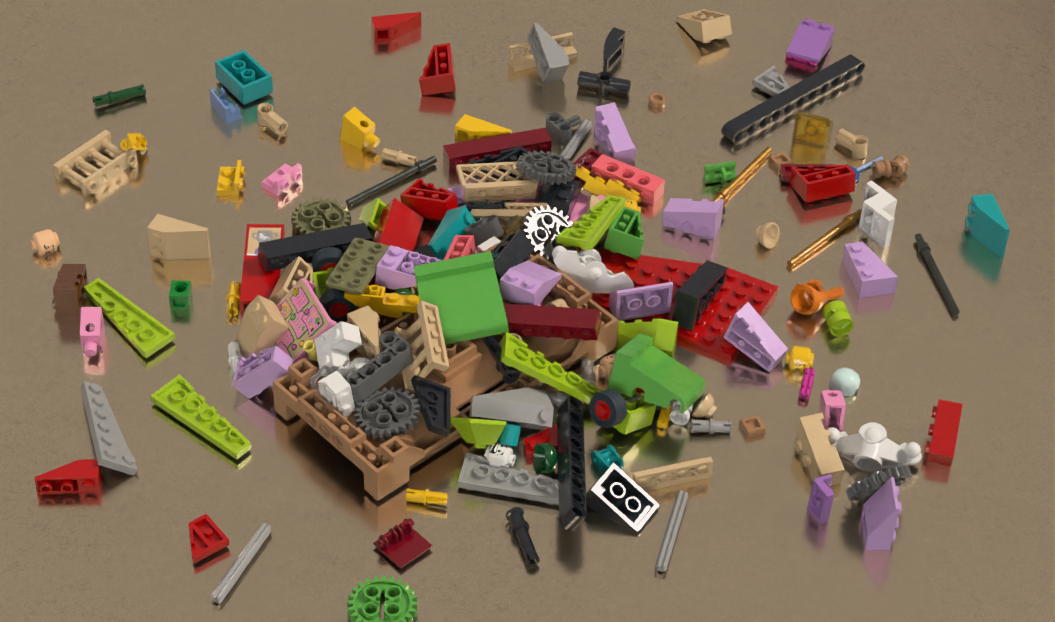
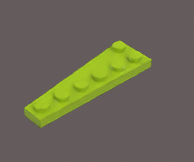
(592, 225)
(133, 322)
(517, 355)
(191, 409)

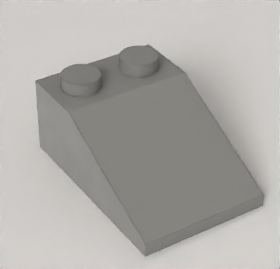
(548, 54)

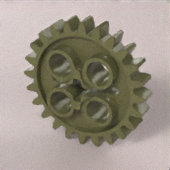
(319, 216)

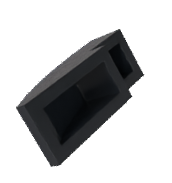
(613, 48)

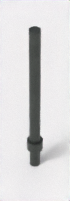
(418, 167)
(924, 250)

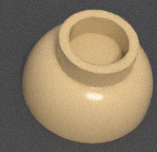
(768, 234)
(705, 407)

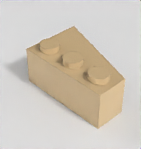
(290, 276)
(816, 449)

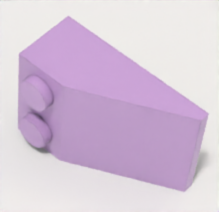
(528, 283)

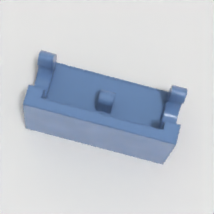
(224, 106)

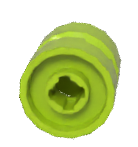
(838, 318)

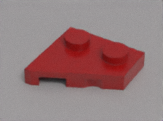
(545, 436)
(205, 538)

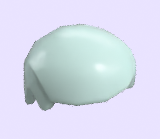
(845, 380)

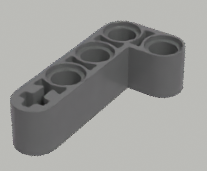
(382, 368)

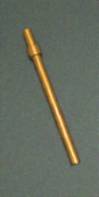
(723, 193)
(847, 221)

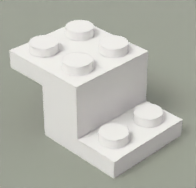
(877, 214)

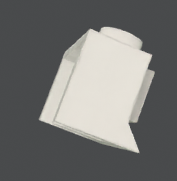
(337, 392)

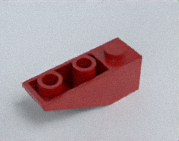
(393, 26)
(76, 476)

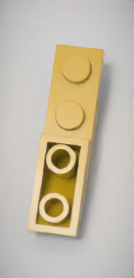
(596, 186)
(384, 303)

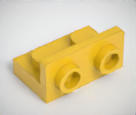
(230, 180)

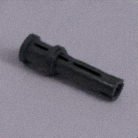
(495, 350)
(521, 529)

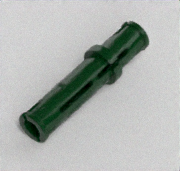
(112, 97)

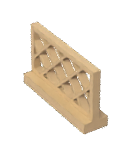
(495, 189)

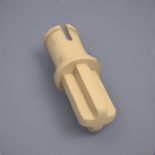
(398, 157)

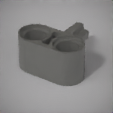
(560, 128)
(484, 229)

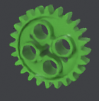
(365, 601)

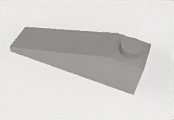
(519, 407)

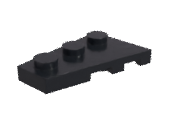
(434, 404)

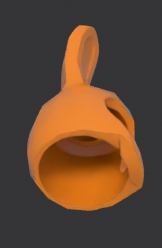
(811, 296)

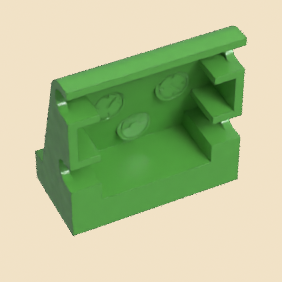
(465, 296)
(659, 375)

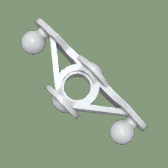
(590, 271)
(872, 449)

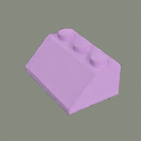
(641, 301)

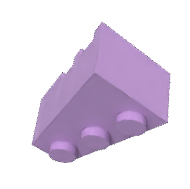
(612, 133)
(694, 217)
(868, 271)
(755, 338)
(260, 370)

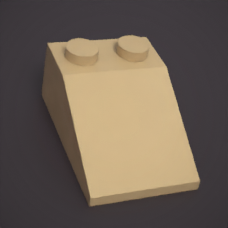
(706, 25)
(177, 239)
(260, 326)
(369, 331)

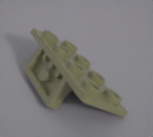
(357, 266)

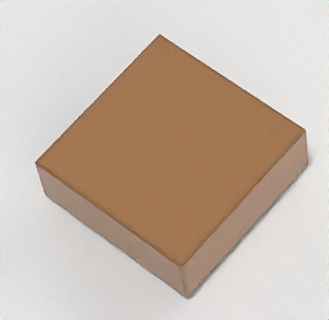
(778, 159)
(752, 426)

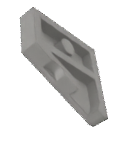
(770, 82)

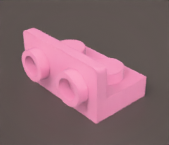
(282, 178)

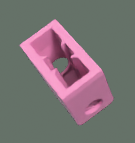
(92, 337)
(834, 405)

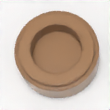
(657, 100)

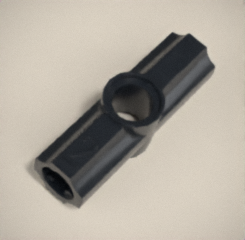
(604, 83)

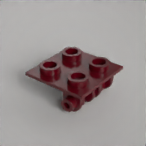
(402, 543)

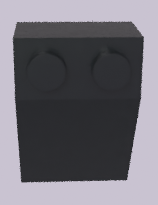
(620, 499)

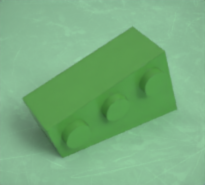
(626, 234)

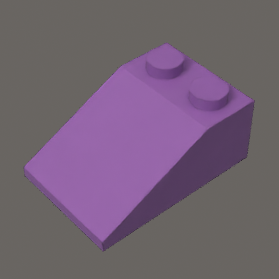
(811, 40)

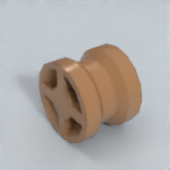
(899, 165)
(881, 169)

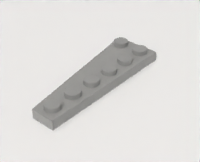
(106, 435)
(480, 476)

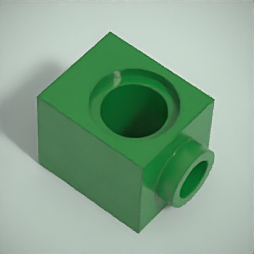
(180, 295)

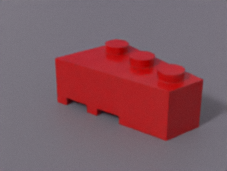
(439, 72)
(823, 182)
(428, 200)
(943, 432)

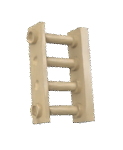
(86, 153)
(433, 342)

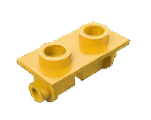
(134, 141)

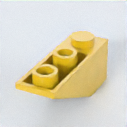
(472, 128)

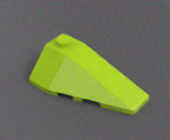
(661, 330)

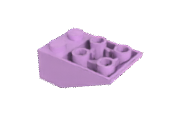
(396, 268)
(881, 517)

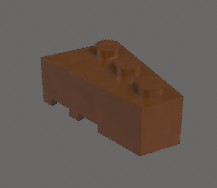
(69, 290)

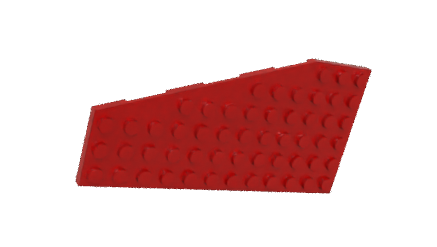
(715, 320)

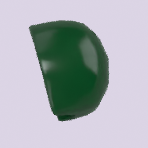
(545, 458)

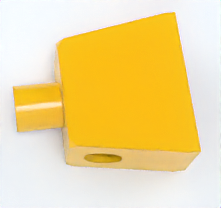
(358, 130)

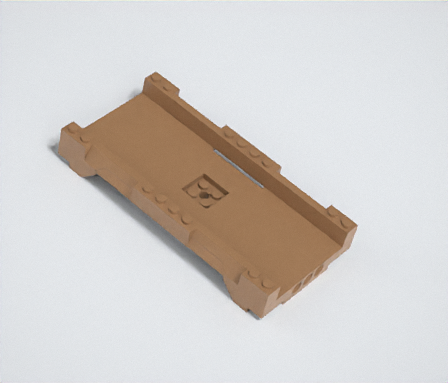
(469, 374)

